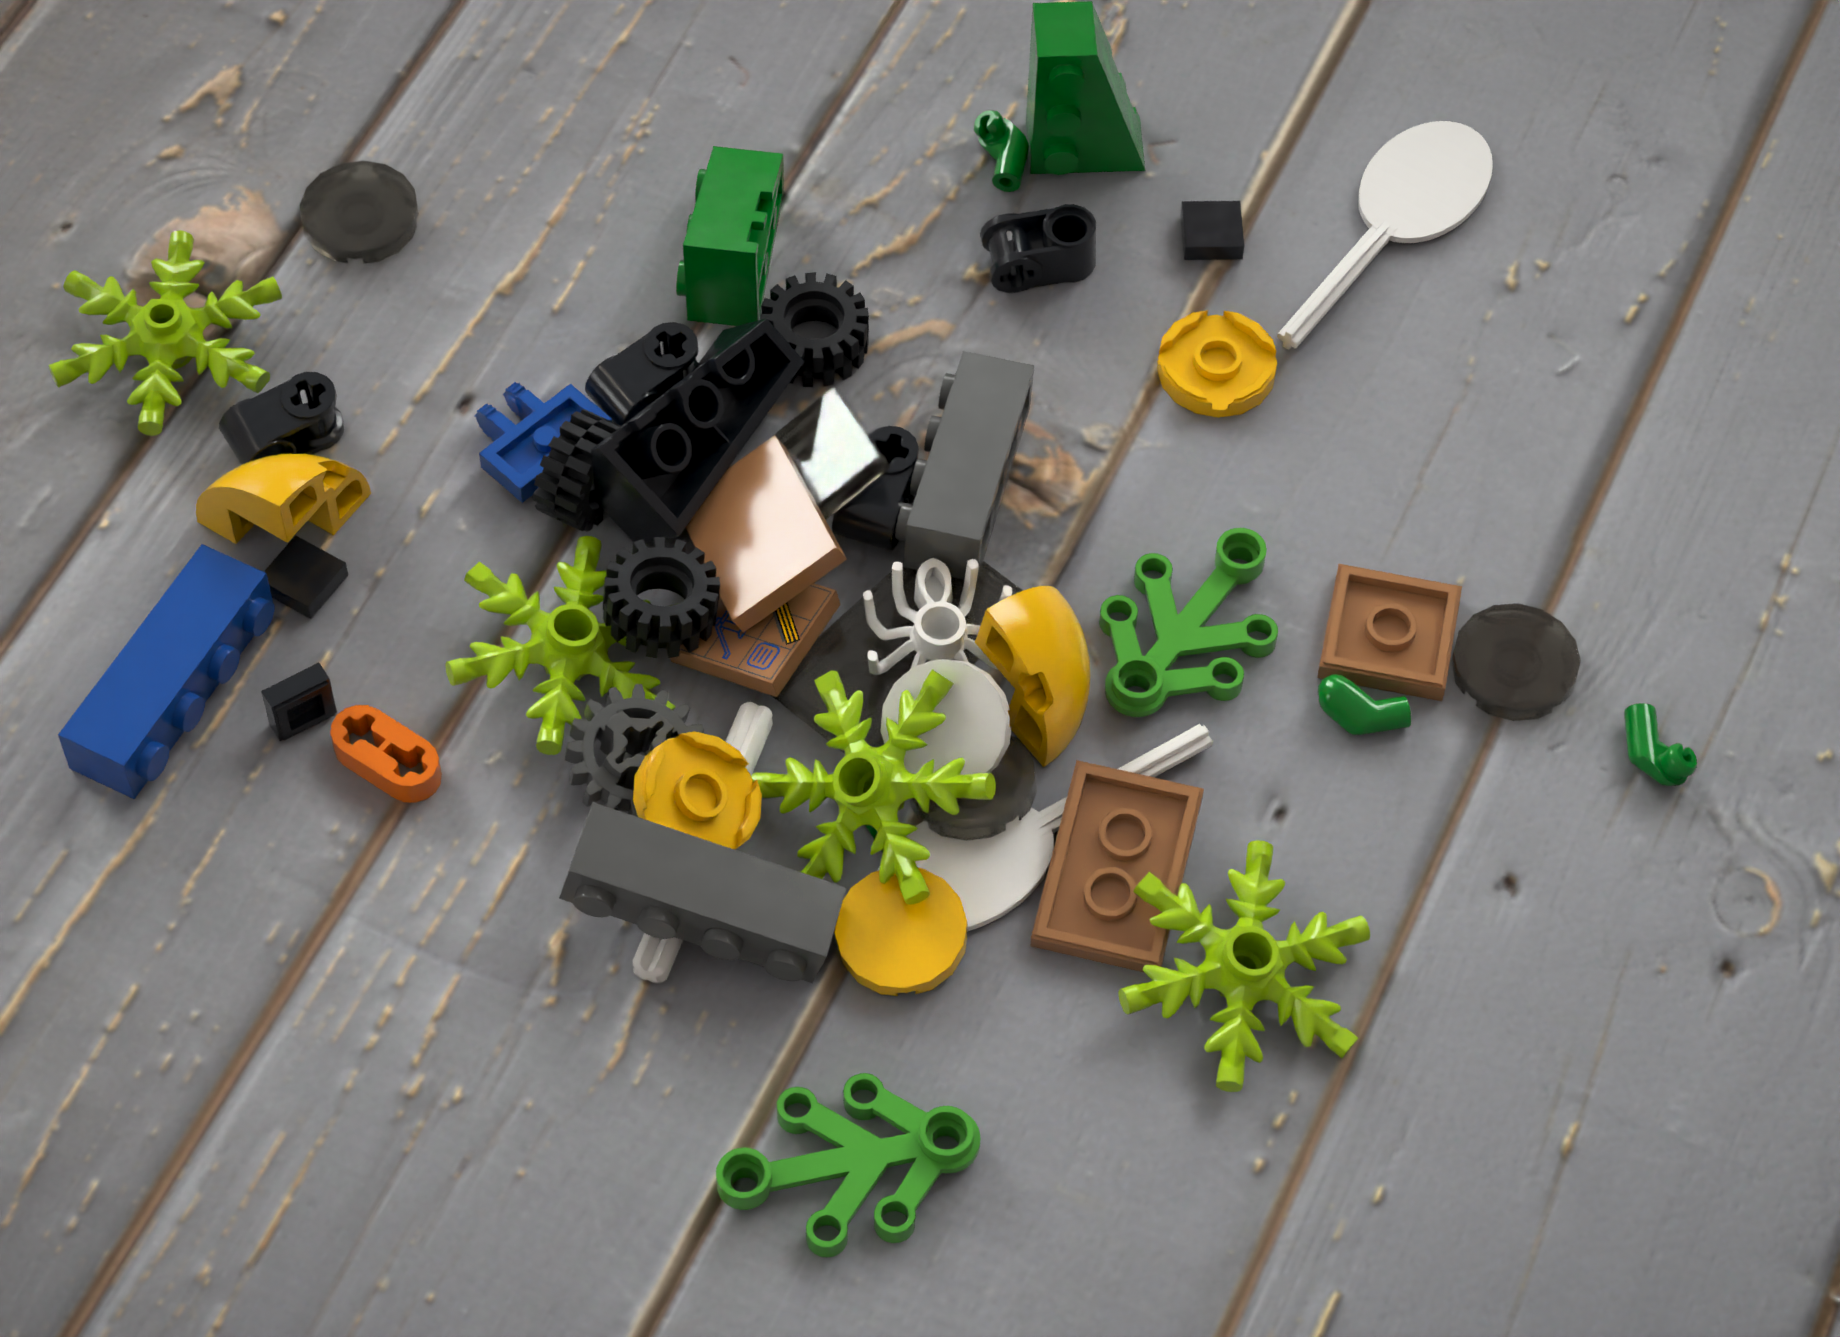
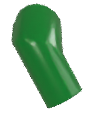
(1006, 146)
(1359, 712)
(1664, 764)

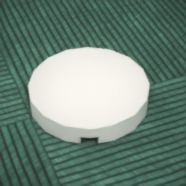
(974, 721)

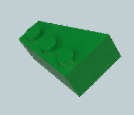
(1077, 97)
(731, 236)

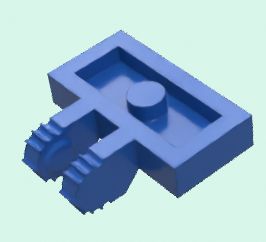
(519, 448)

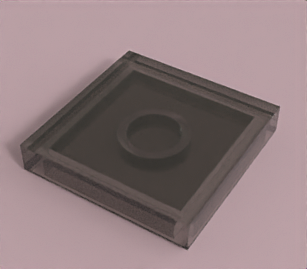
(832, 452)

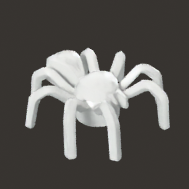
(938, 625)

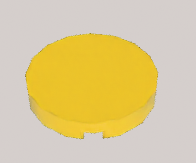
(1217, 363)
(699, 789)
(900, 944)

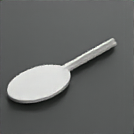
(1408, 194)
(1005, 869)

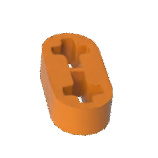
(379, 763)

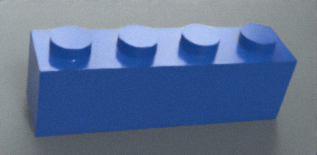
(168, 672)

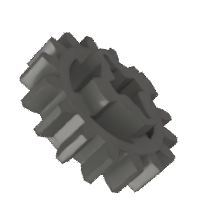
(621, 727)

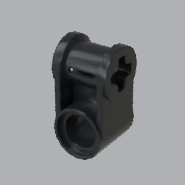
(1044, 247)
(640, 373)
(280, 421)
(875, 510)

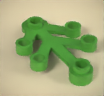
(1184, 632)
(858, 1157)

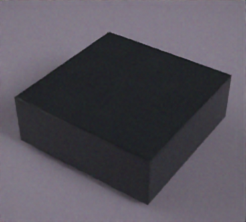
(1212, 230)
(304, 576)
(299, 702)

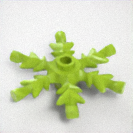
(165, 332)
(564, 642)
(874, 784)
(1244, 965)

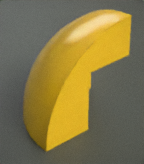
(282, 496)
(1047, 661)

